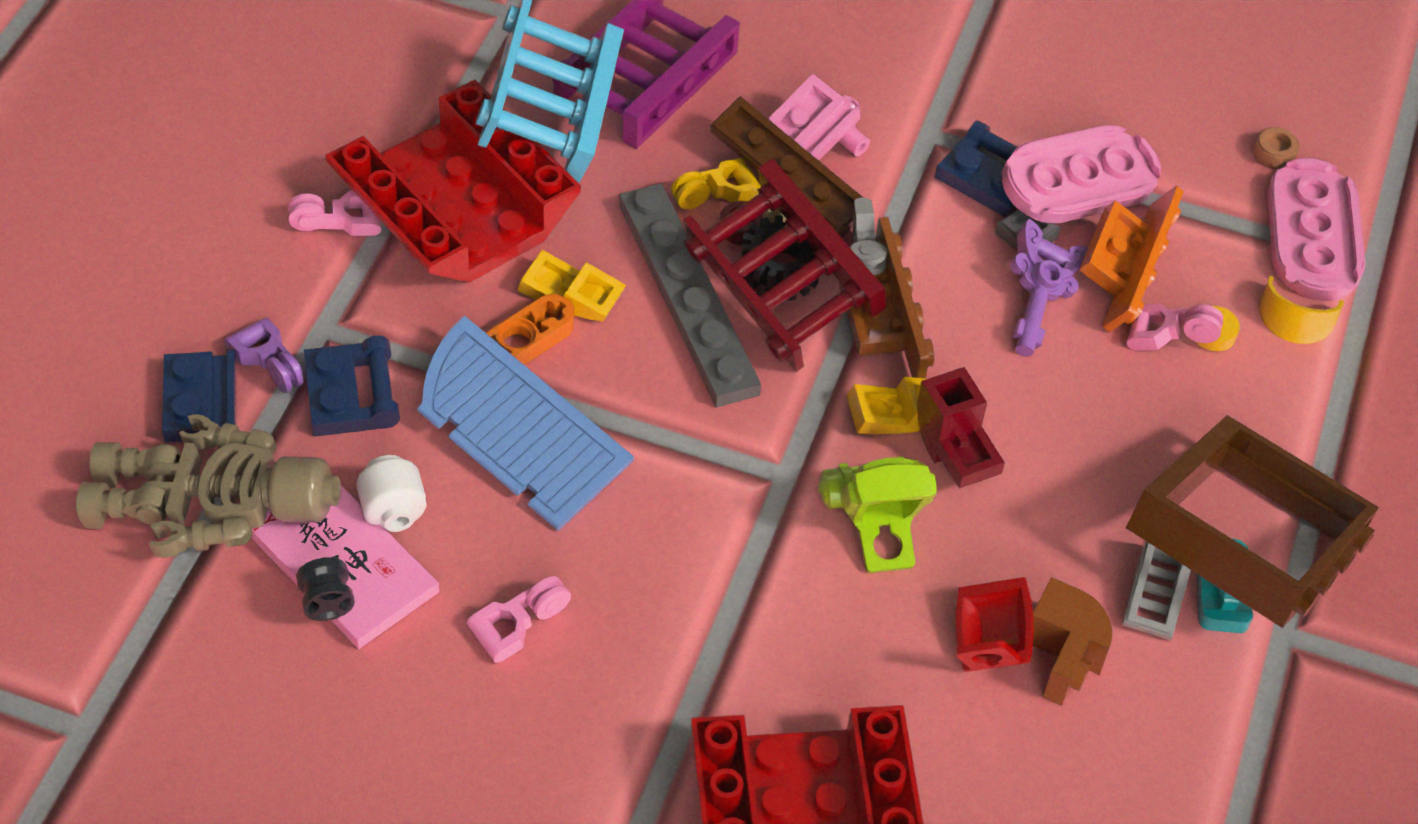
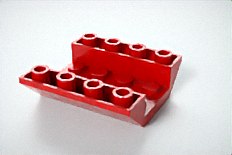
(456, 201)
(807, 776)

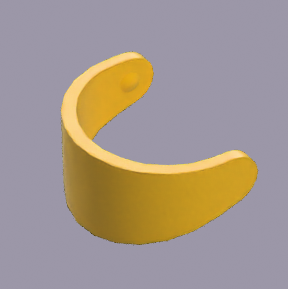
(1294, 321)

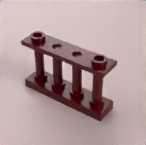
(803, 224)

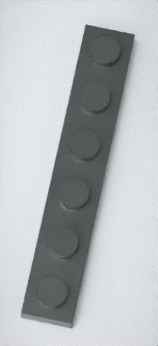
(689, 296)

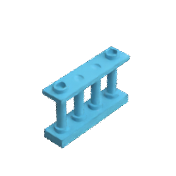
(592, 83)

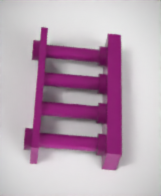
(674, 87)

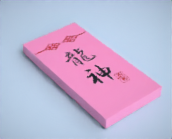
(380, 570)

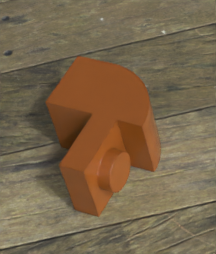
(1074, 630)

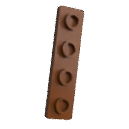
(902, 321)

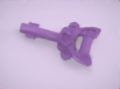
(1042, 280)

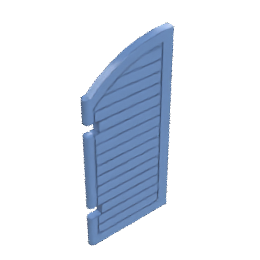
(518, 425)

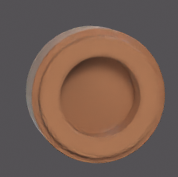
(1275, 147)

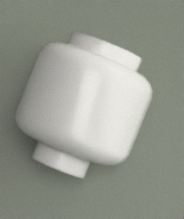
(391, 491)

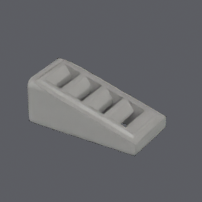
(1140, 584)

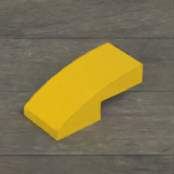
(589, 289)
(884, 408)

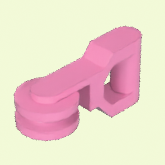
(308, 214)
(1200, 322)
(546, 599)

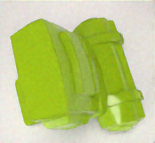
(877, 496)

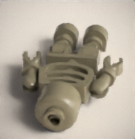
(240, 468)

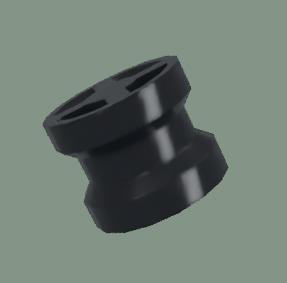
(325, 589)

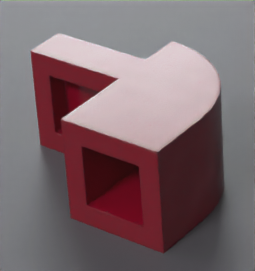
(952, 429)

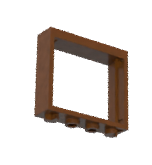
(1229, 563)

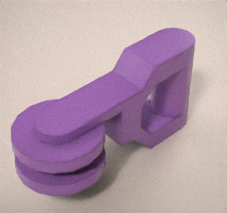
(272, 355)

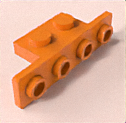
(1126, 252)

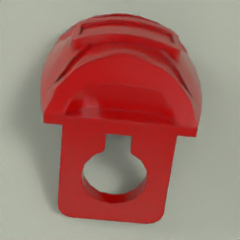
(994, 624)

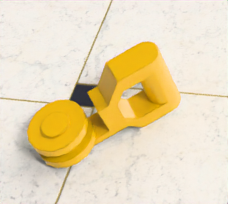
(695, 187)

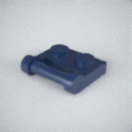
(977, 173)
(334, 387)

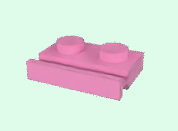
(815, 117)

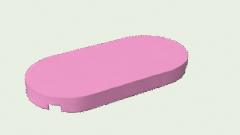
(1080, 173)
(1315, 229)

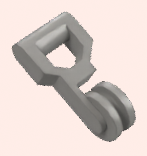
(868, 250)

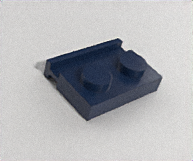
(198, 386)

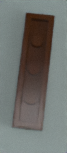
(759, 140)

